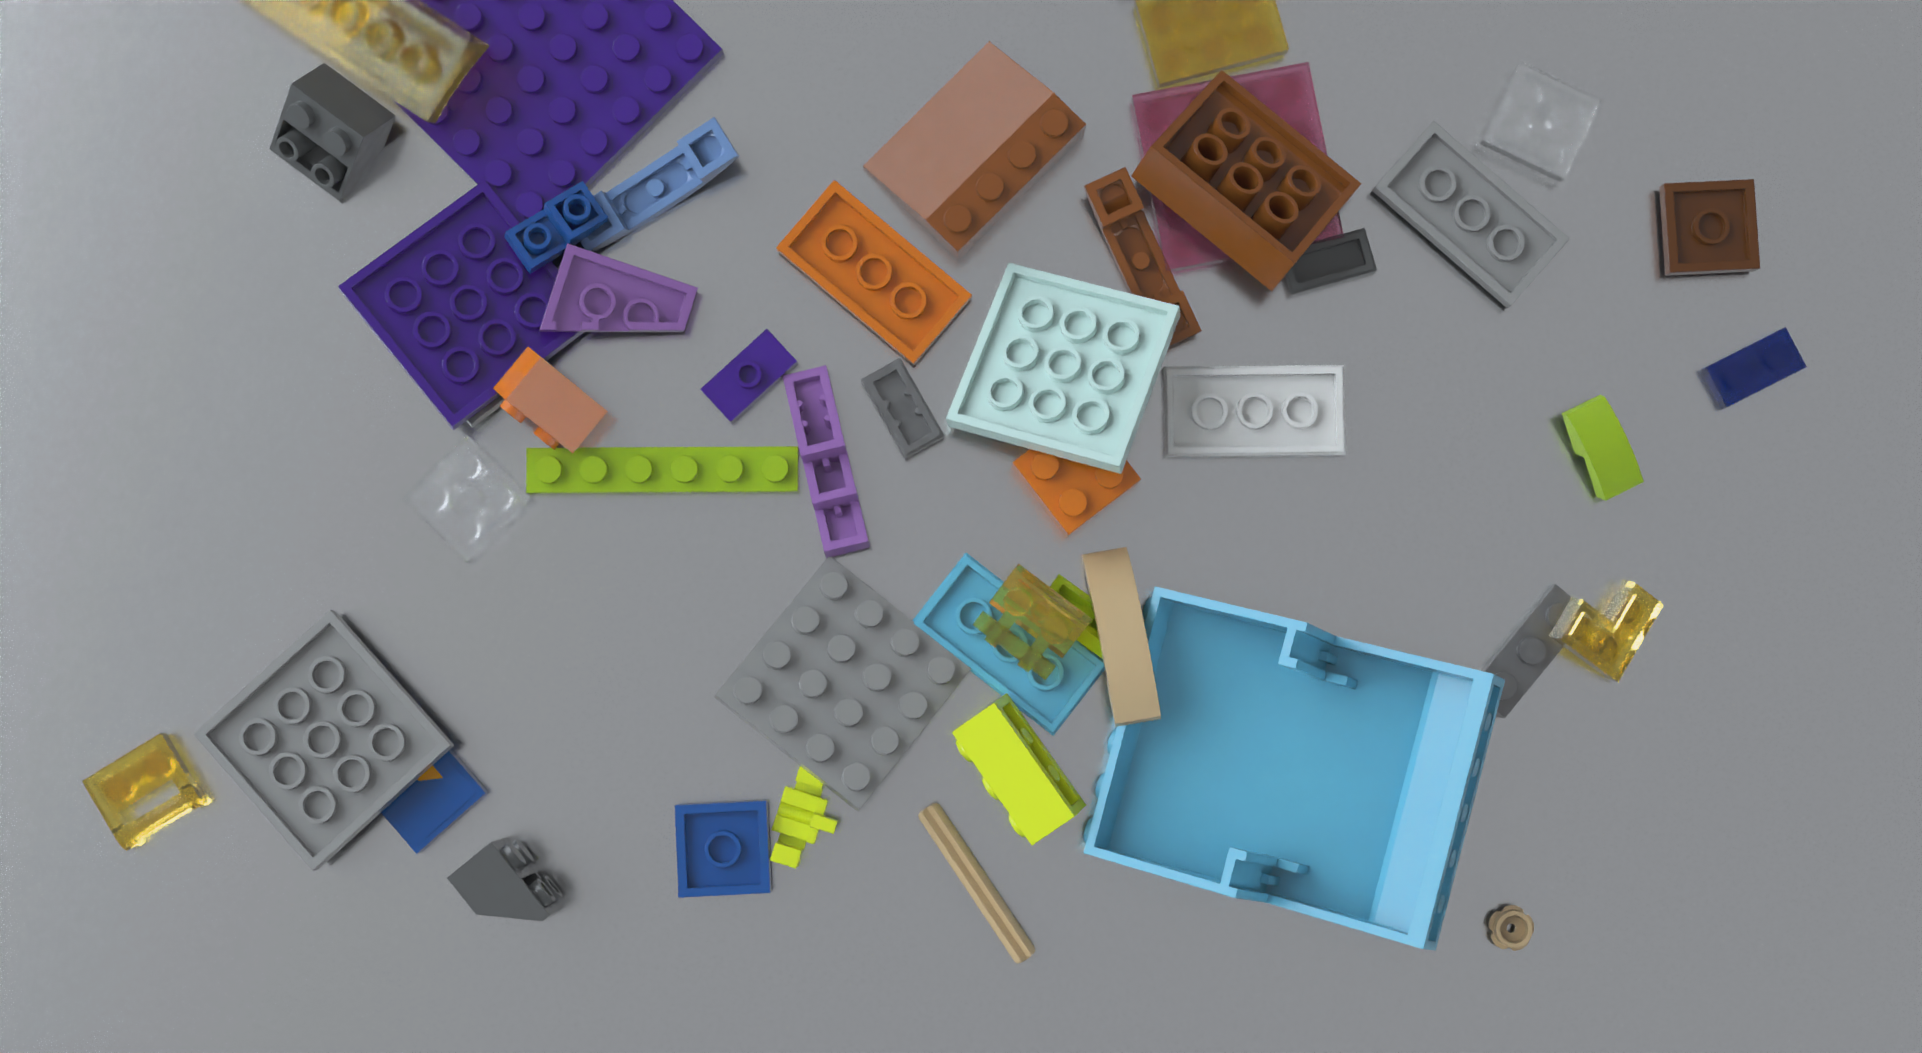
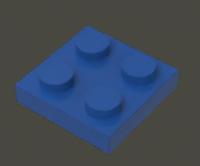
(723, 848)

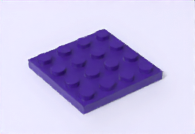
(457, 304)

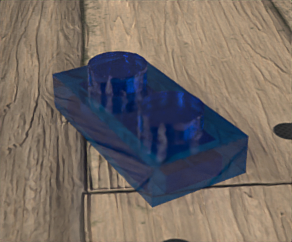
(1753, 368)

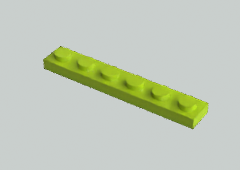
(662, 470)

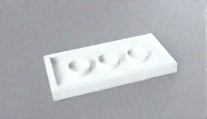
(1254, 411)

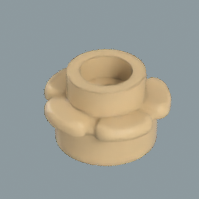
(1523, 928)

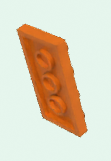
(874, 272)

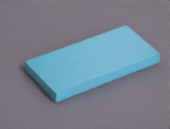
(950, 620)

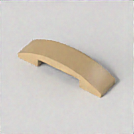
(1122, 636)

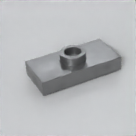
(902, 408)

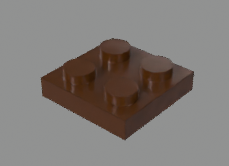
(1709, 227)

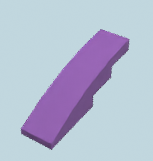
(826, 461)

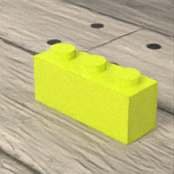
(1018, 770)

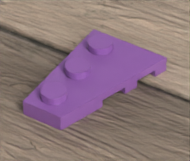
(614, 296)

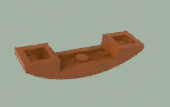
(1135, 246)

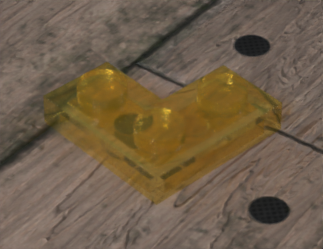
(1610, 638)

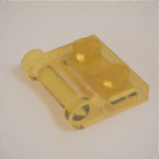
(136, 778)

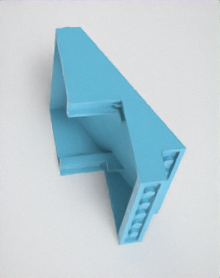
(1297, 769)

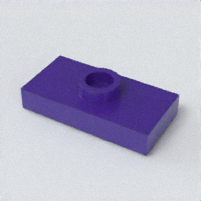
(749, 376)

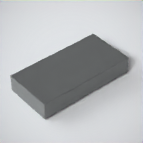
(1331, 263)

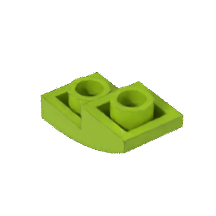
(1605, 447)

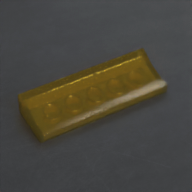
(388, 43)

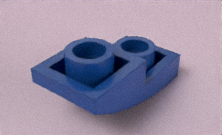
(561, 222)

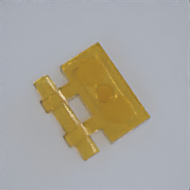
(1040, 613)

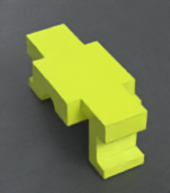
(800, 819)

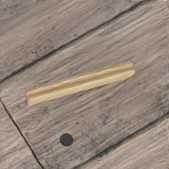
(976, 883)

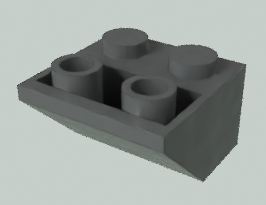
(330, 130)
(505, 885)

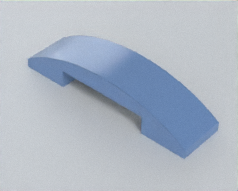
(663, 183)

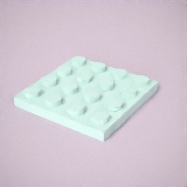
(1064, 367)

